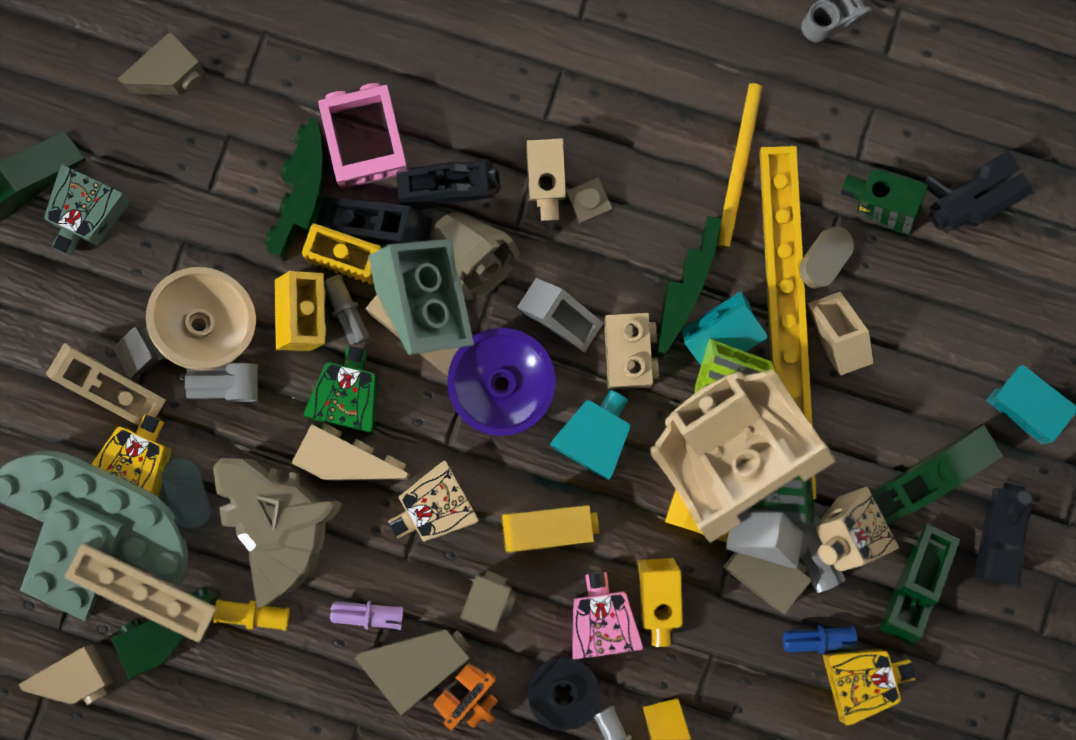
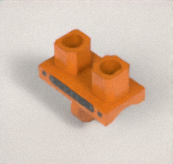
(454, 709)

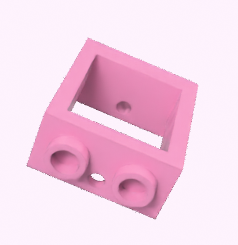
(368, 170)

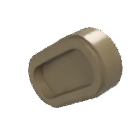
(826, 257)

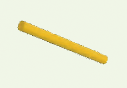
(739, 165)

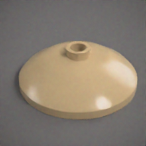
(203, 298)

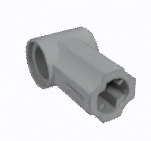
(234, 383)
(822, 575)

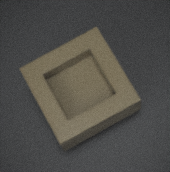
(589, 201)

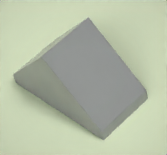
(767, 537)

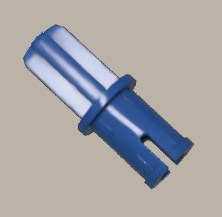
(820, 639)

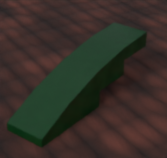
(682, 296)

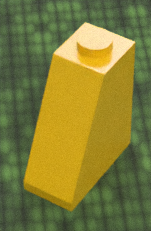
(549, 528)

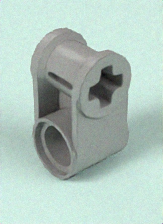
(837, 14)

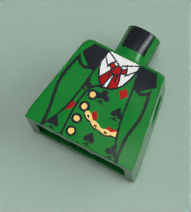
(346, 394)

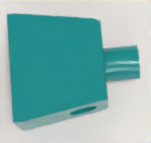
(595, 435)

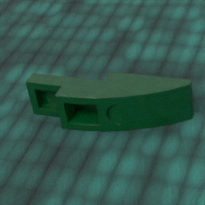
(307, 178)
(936, 474)

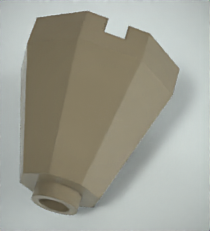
(479, 252)

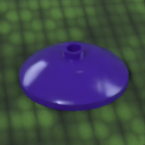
(494, 356)

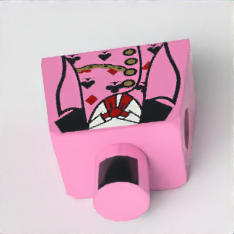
(603, 621)

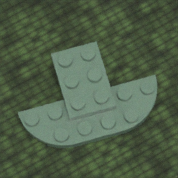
(90, 508)

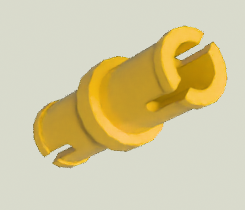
(251, 616)

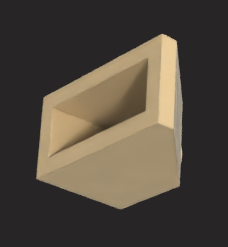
(841, 333)
(72, 679)

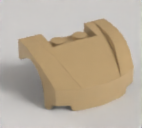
(736, 448)

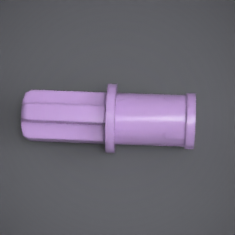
(366, 615)

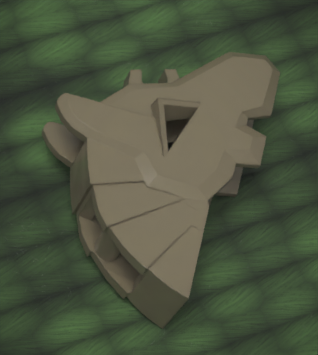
(275, 522)

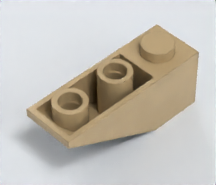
(337, 460)

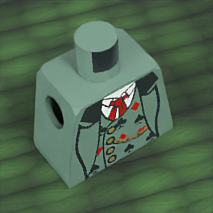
(82, 209)

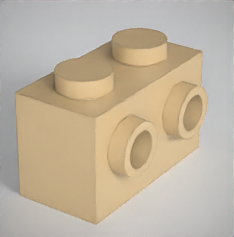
(629, 351)

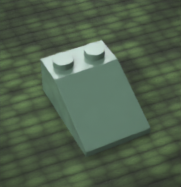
(422, 295)

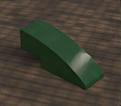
(919, 585)

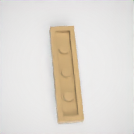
(140, 592)

